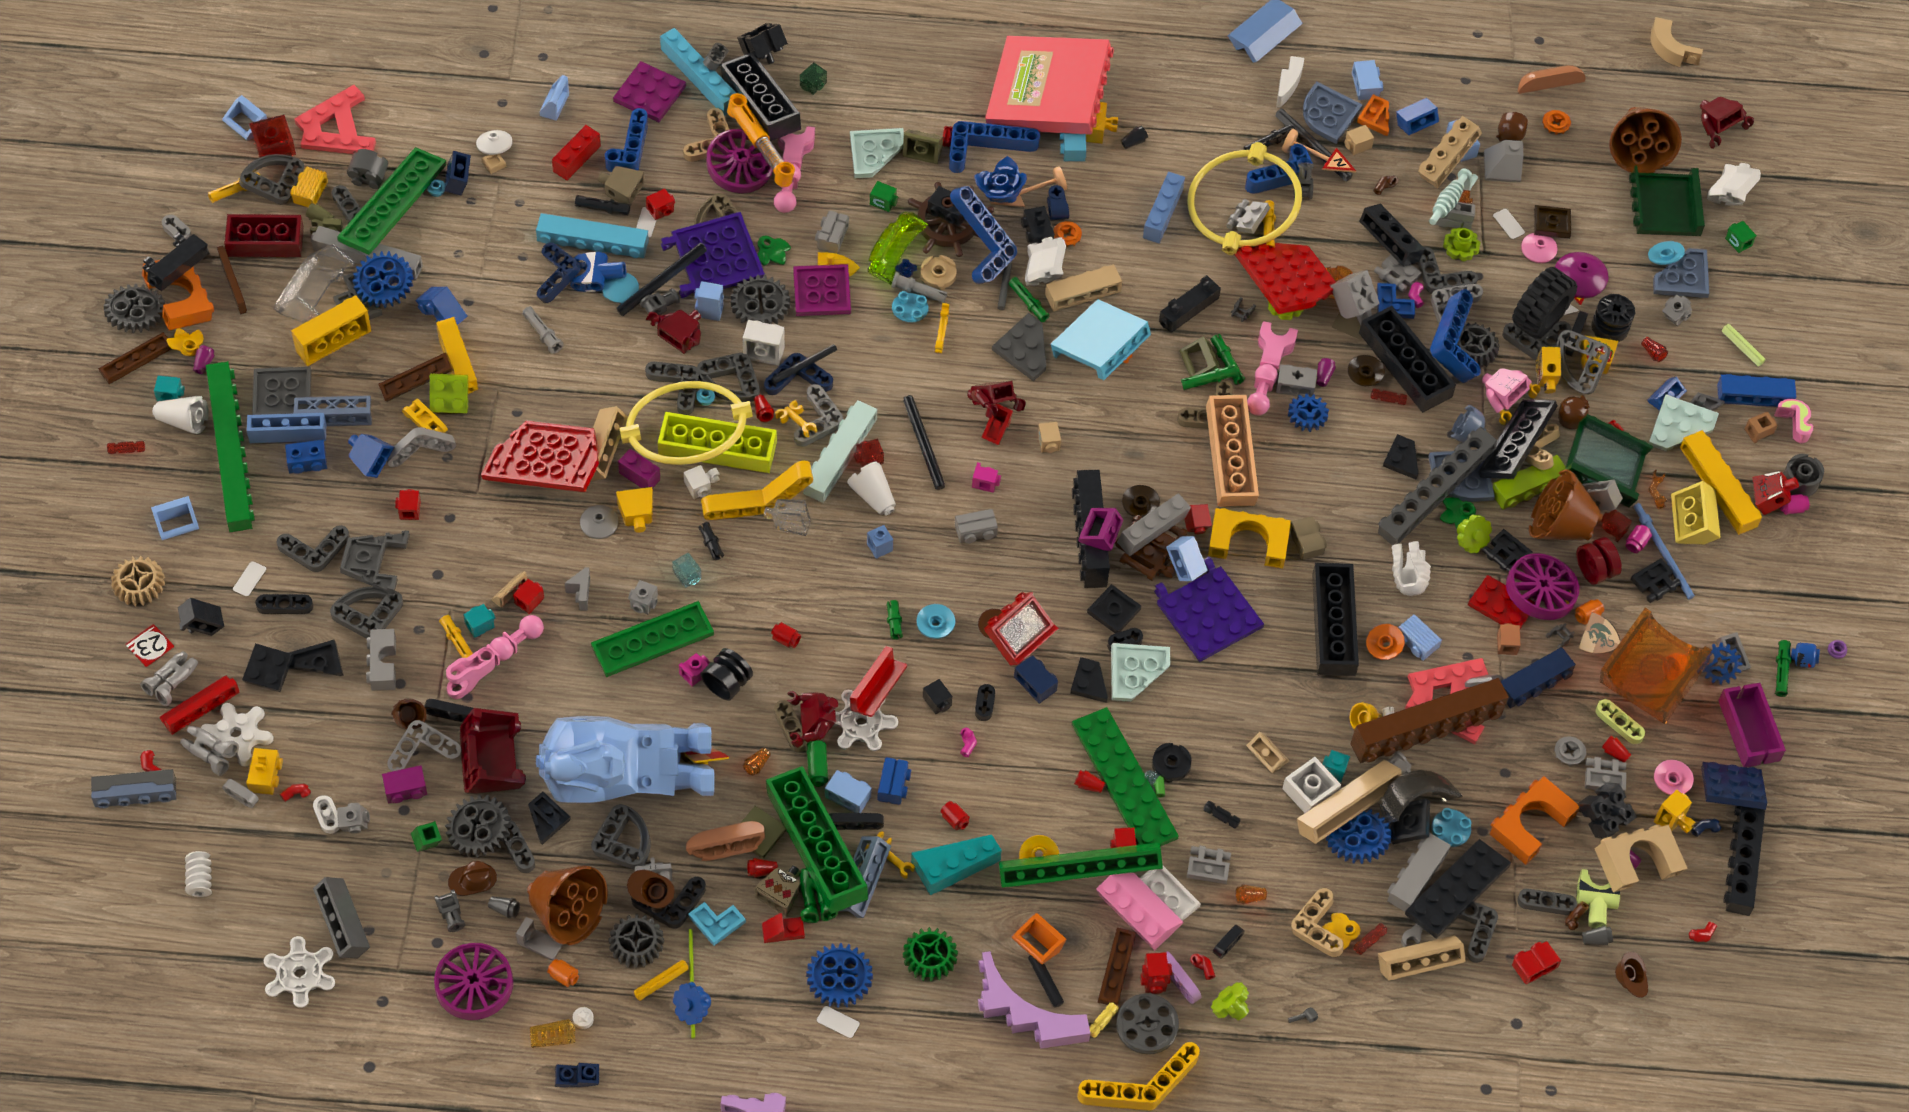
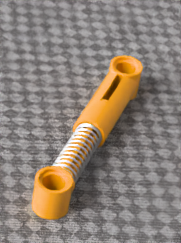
(755, 132)

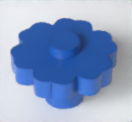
(691, 1003)

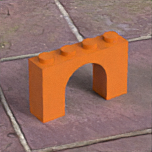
(190, 311)
(1541, 796)

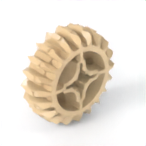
(125, 581)

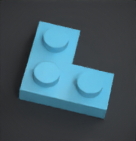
(716, 927)

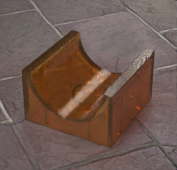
(1653, 667)

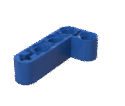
(634, 144)
(1274, 176)

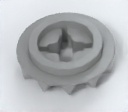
(1572, 744)

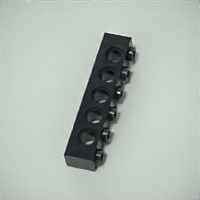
(1744, 902)

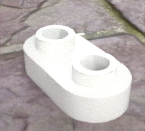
(326, 816)

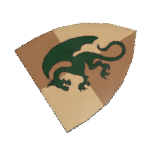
(1599, 636)

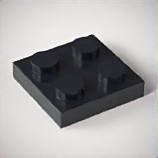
(1114, 609)
(267, 667)
(1412, 823)

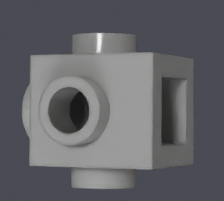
(1677, 309)
(643, 597)
(353, 818)

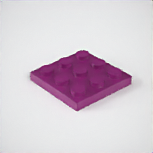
(649, 90)
(822, 290)

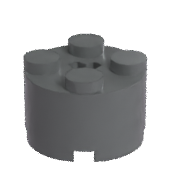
(367, 168)
(1808, 473)

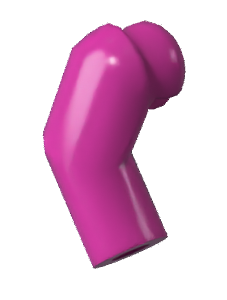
(1414, 293)
(969, 740)

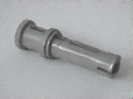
(911, 285)
(546, 335)

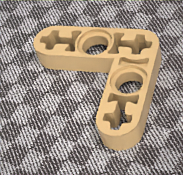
(701, 144)
(1538, 457)
(1311, 926)

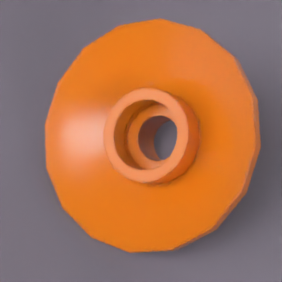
(1382, 634)

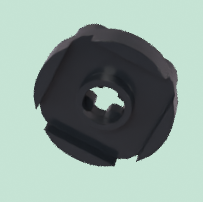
(1173, 752)

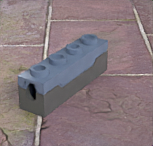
(133, 788)

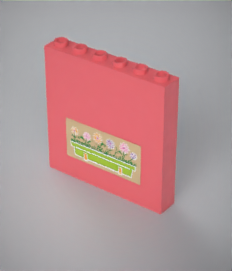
(1050, 83)

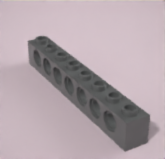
(1396, 533)

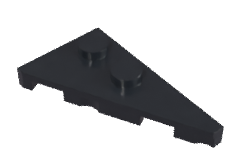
(318, 658)

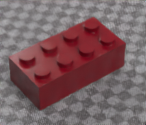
(264, 235)

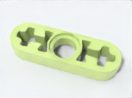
(1605, 716)

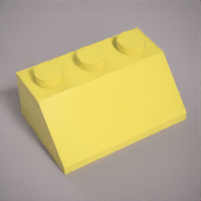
(1695, 514)

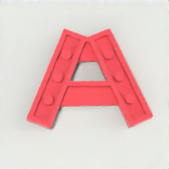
(337, 107)
(1451, 675)

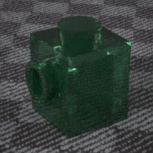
(813, 78)

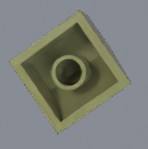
(922, 146)

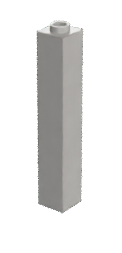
(324, 237)

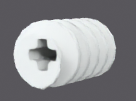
(198, 874)

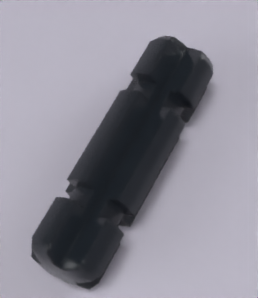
(1222, 814)

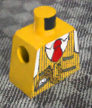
(1548, 368)

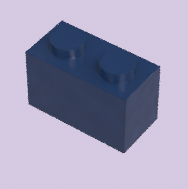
(457, 173)
(1036, 679)

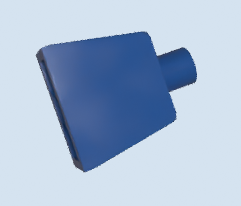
(369, 453)

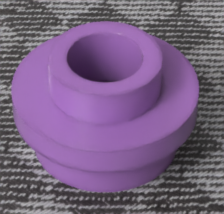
(1840, 645)

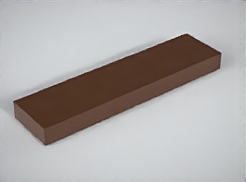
(232, 279)
(135, 358)
(415, 377)
(1117, 966)

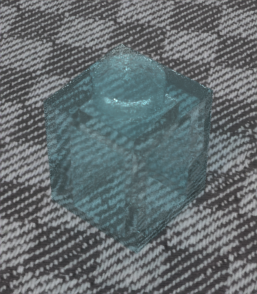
(687, 570)

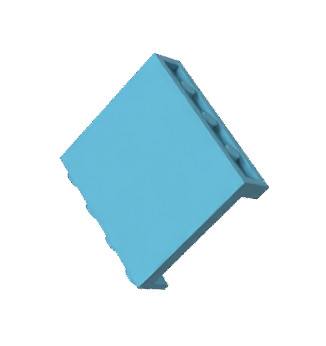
(1102, 337)

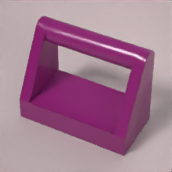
(1108, 531)

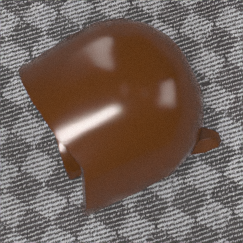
(1512, 126)
(1572, 411)
(408, 711)

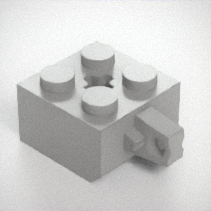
(1355, 295)

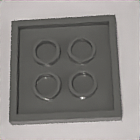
(277, 387)

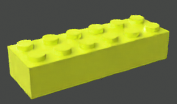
(693, 435)

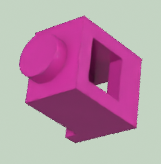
(985, 478)
(690, 671)

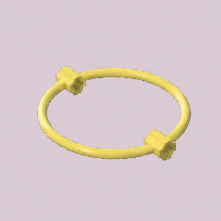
(1232, 239)
(739, 409)

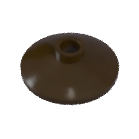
(1368, 365)
(1140, 495)

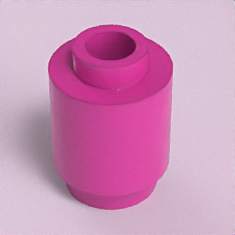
(1798, 504)
(1638, 538)

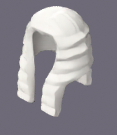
(1414, 577)

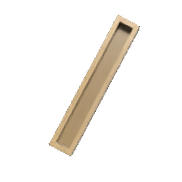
(1347, 802)

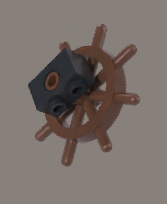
(947, 218)

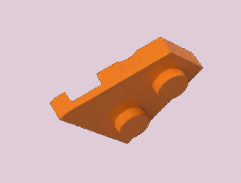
(1376, 115)

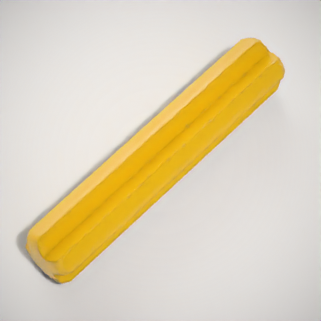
(661, 980)

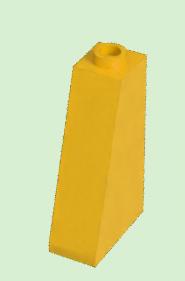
(453, 345)

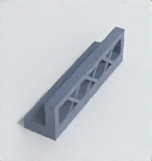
(335, 416)
(872, 866)

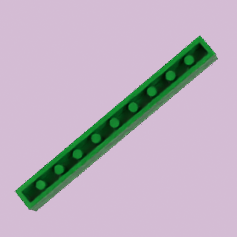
(229, 447)

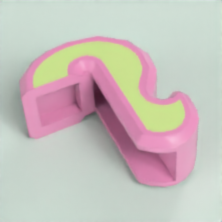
(1801, 414)

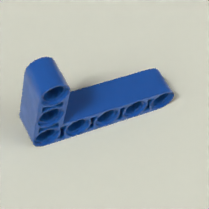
(988, 136)
(985, 233)
(1444, 345)

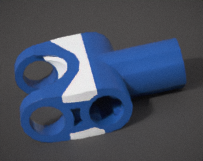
(596, 272)

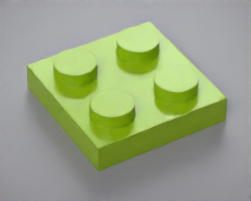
(449, 393)

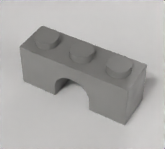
(381, 644)

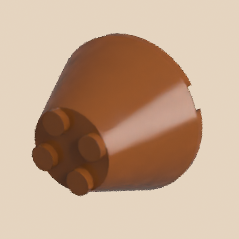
(1645, 140)
(1564, 510)
(569, 902)

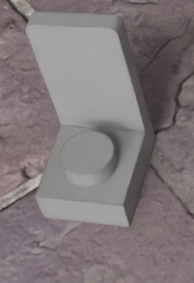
(537, 941)

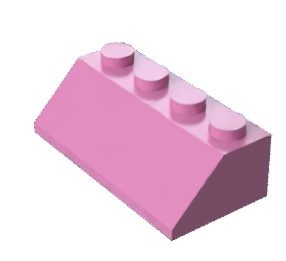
(1139, 908)

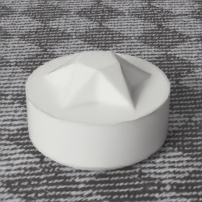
(583, 1018)

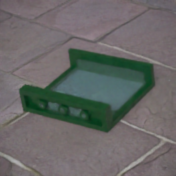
(1607, 454)

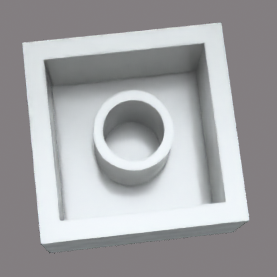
(764, 342)
(1310, 785)

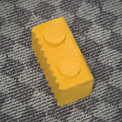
(309, 187)

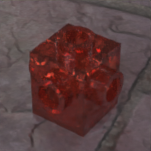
(869, 452)

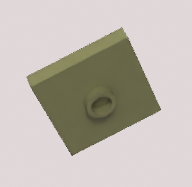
(773, 830)

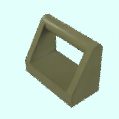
(1209, 354)

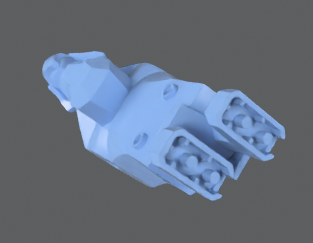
(608, 759)

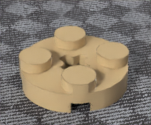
(938, 281)

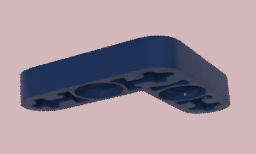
(567, 274)
(812, 379)

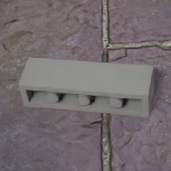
(1153, 524)
(1418, 873)

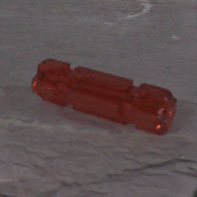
(1388, 396)
(126, 447)
(1371, 938)

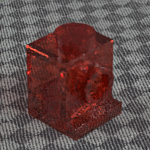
(1616, 524)

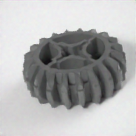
(1475, 339)
(636, 924)

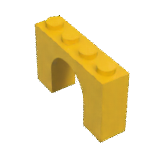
(1273, 530)

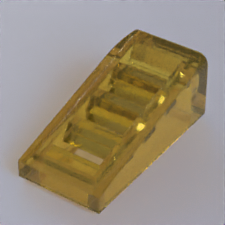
(553, 1040)

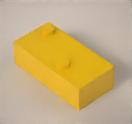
(331, 330)

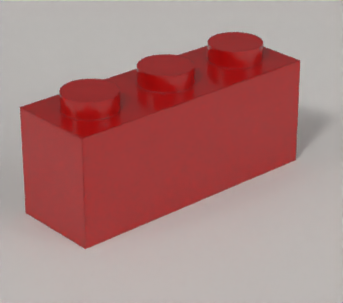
(576, 152)

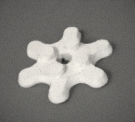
(246, 724)
(866, 732)
(299, 959)

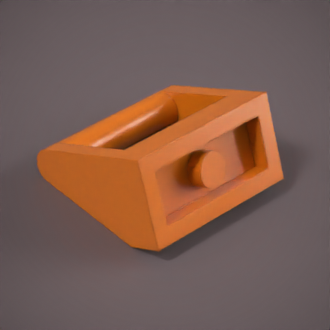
(1044, 933)

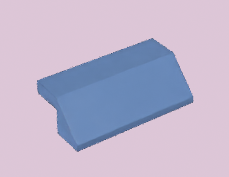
(1265, 29)

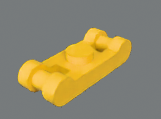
(424, 417)

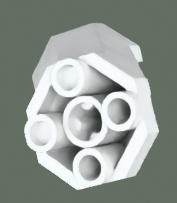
(1734, 184)
(1045, 261)

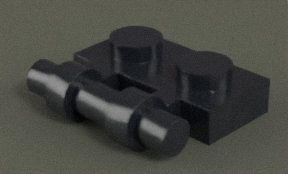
(1507, 545)
(1653, 575)

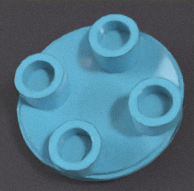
(620, 289)
(910, 307)
(1451, 827)

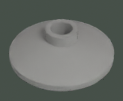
(599, 528)

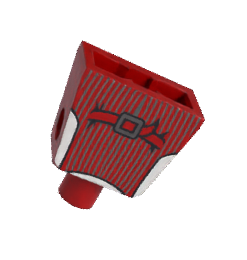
(1773, 491)

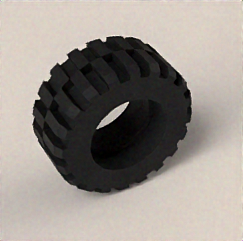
(1544, 302)

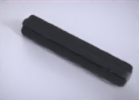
(1047, 982)

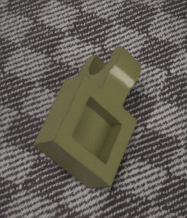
(331, 223)

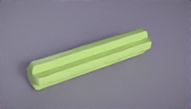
(1743, 345)

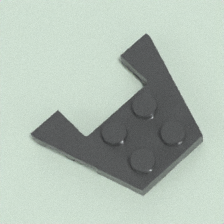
(364, 559)

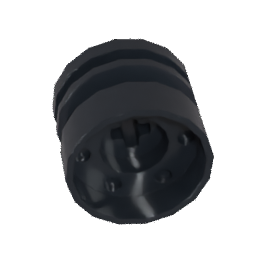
(1613, 317)
(726, 674)

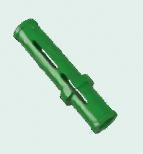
(1033, 304)
(1223, 352)
(1209, 377)
(1783, 661)

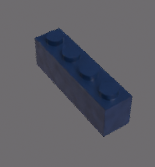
(1537, 677)

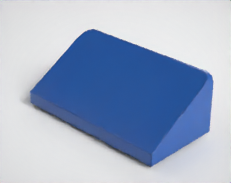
(1671, 387)

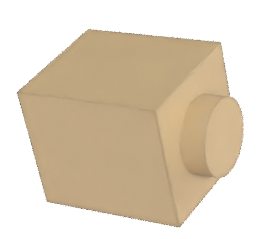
(1359, 140)
(1049, 437)

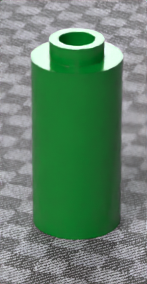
(817, 763)

